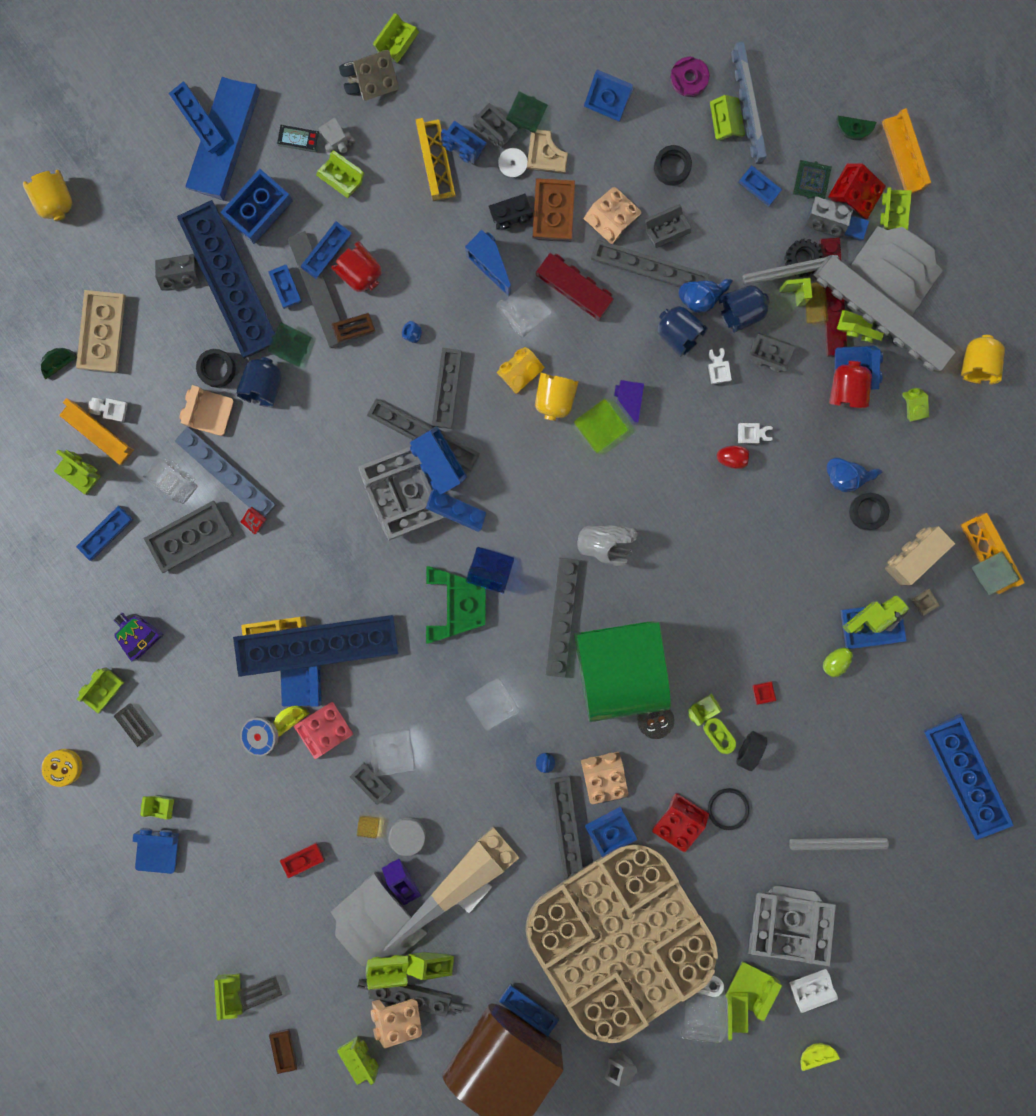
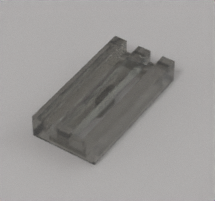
(136, 715)
(243, 999)

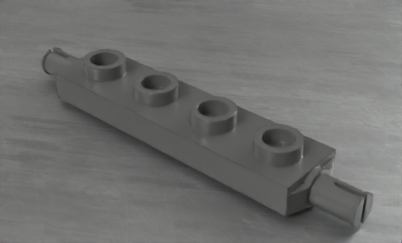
(428, 1001)

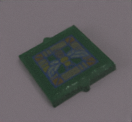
(812, 179)

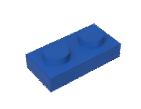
(760, 186)
(285, 286)

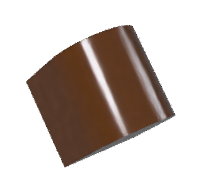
(504, 1065)

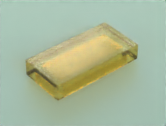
(817, 307)

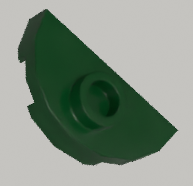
(855, 128)
(55, 360)

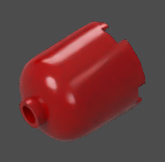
(358, 268)
(851, 385)

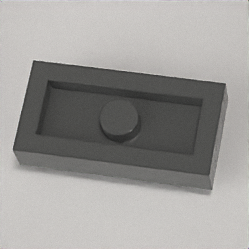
(371, 785)

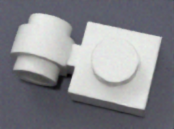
(112, 409)

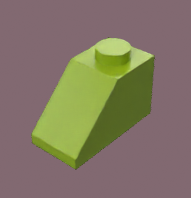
(430, 965)

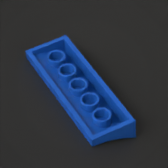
(231, 115)
(968, 777)

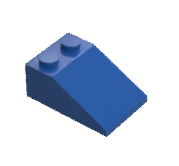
(486, 256)

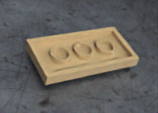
(100, 331)

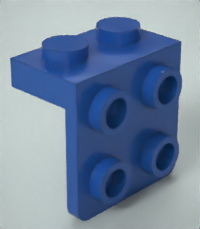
(462, 142)
(868, 356)
(156, 850)

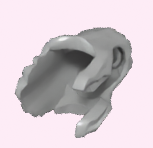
(600, 540)

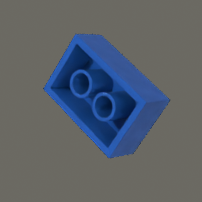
(256, 206)
(438, 460)

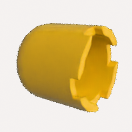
(49, 195)
(983, 360)
(555, 396)

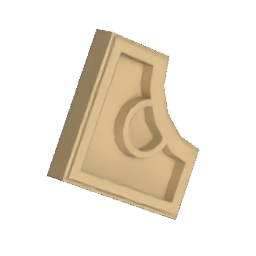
(545, 155)

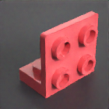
(323, 730)

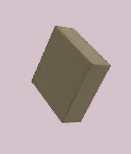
(925, 602)

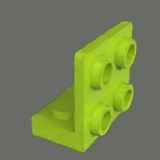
(77, 473)
(760, 986)
(358, 1061)

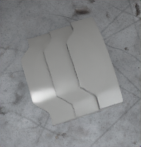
(898, 266)
(398, 492)
(371, 920)
(792, 926)

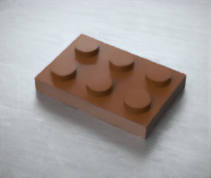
(553, 209)

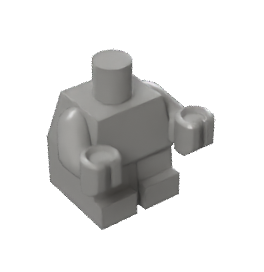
(335, 137)
(620, 1070)

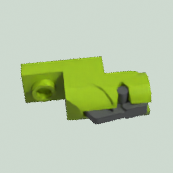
(878, 617)

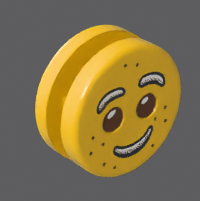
(62, 767)

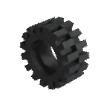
(802, 245)

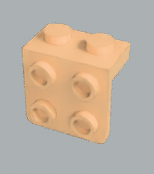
(612, 214)
(206, 411)
(604, 778)
(396, 1022)

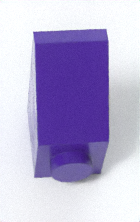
(629, 398)
(400, 881)

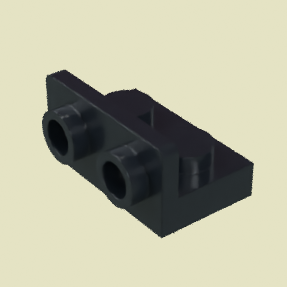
(511, 211)

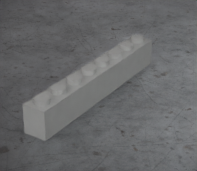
(884, 313)

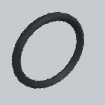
(727, 791)

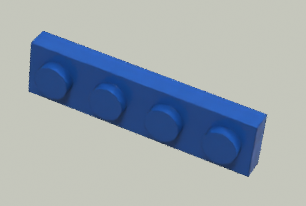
(197, 117)

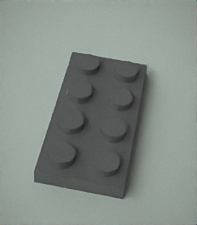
(188, 536)

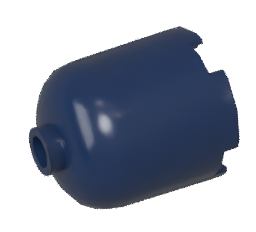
(744, 307)
(680, 329)
(260, 382)

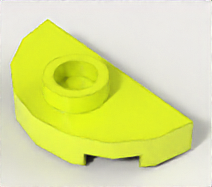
(289, 717)
(817, 1055)

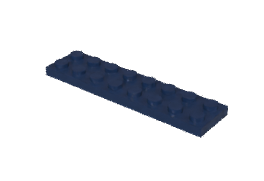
(227, 278)
(315, 645)

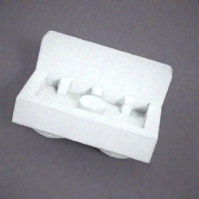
(813, 990)

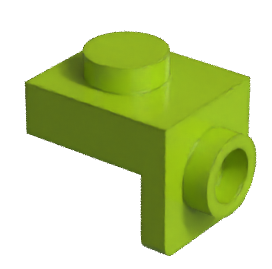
(917, 404)
(704, 709)
(157, 807)

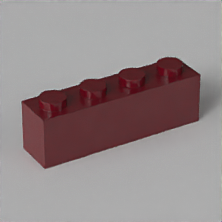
(574, 286)

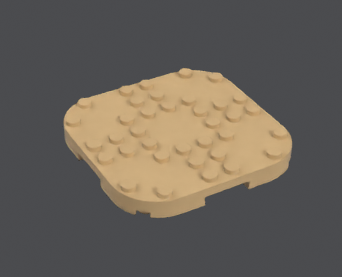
(621, 943)

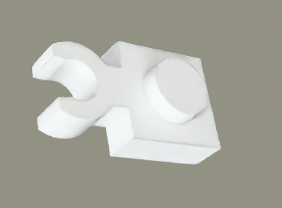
(719, 370)
(751, 433)

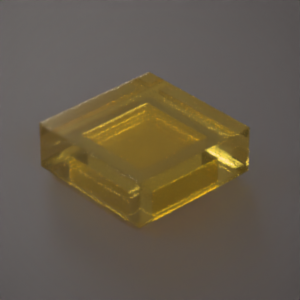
(368, 826)

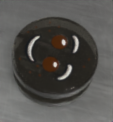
(656, 724)

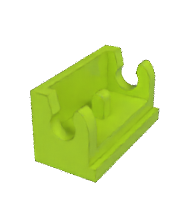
(226, 996)

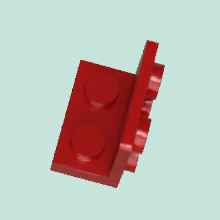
(858, 189)
(681, 823)

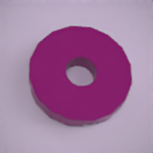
(681, 84)

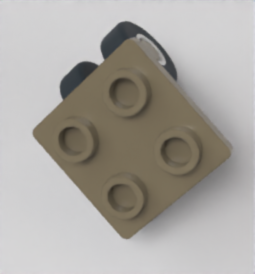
(370, 75)

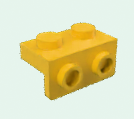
(520, 369)

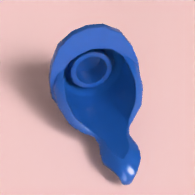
(702, 295)
(848, 475)

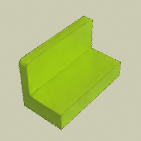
(727, 117)
(802, 290)
(737, 1013)

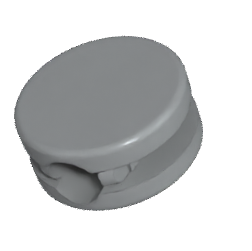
(407, 836)

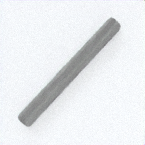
(783, 271)
(839, 844)

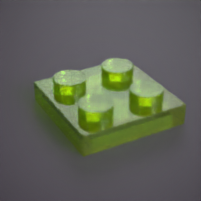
(600, 425)

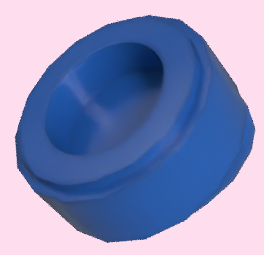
(411, 332)
(545, 762)

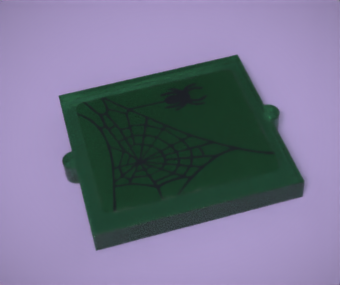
(526, 112)
(289, 344)
(995, 573)

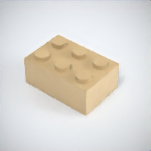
(919, 555)

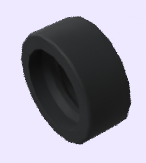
(674, 150)
(200, 365)
(884, 507)
(751, 751)

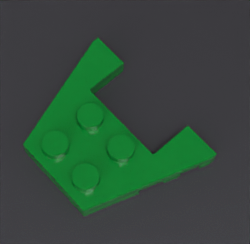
(464, 605)

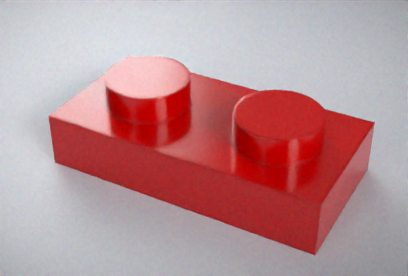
(302, 860)

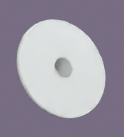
(512, 162)

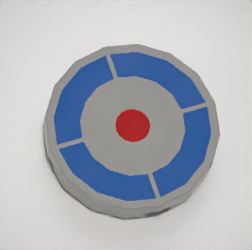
(258, 736)

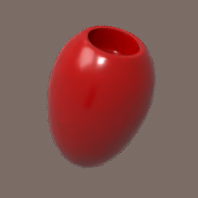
(733, 457)

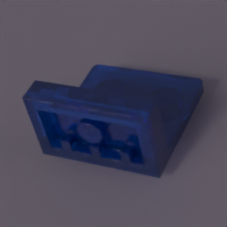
(490, 570)

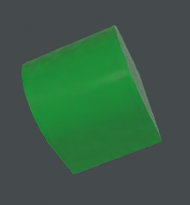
(623, 671)

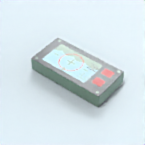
(298, 138)

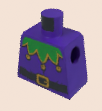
(135, 635)

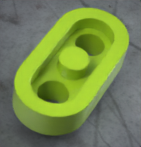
(718, 735)

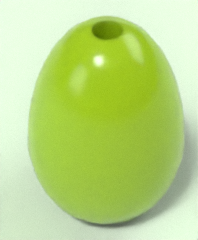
(838, 662)

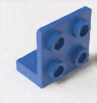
(301, 687)

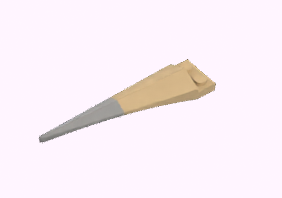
(480, 865)

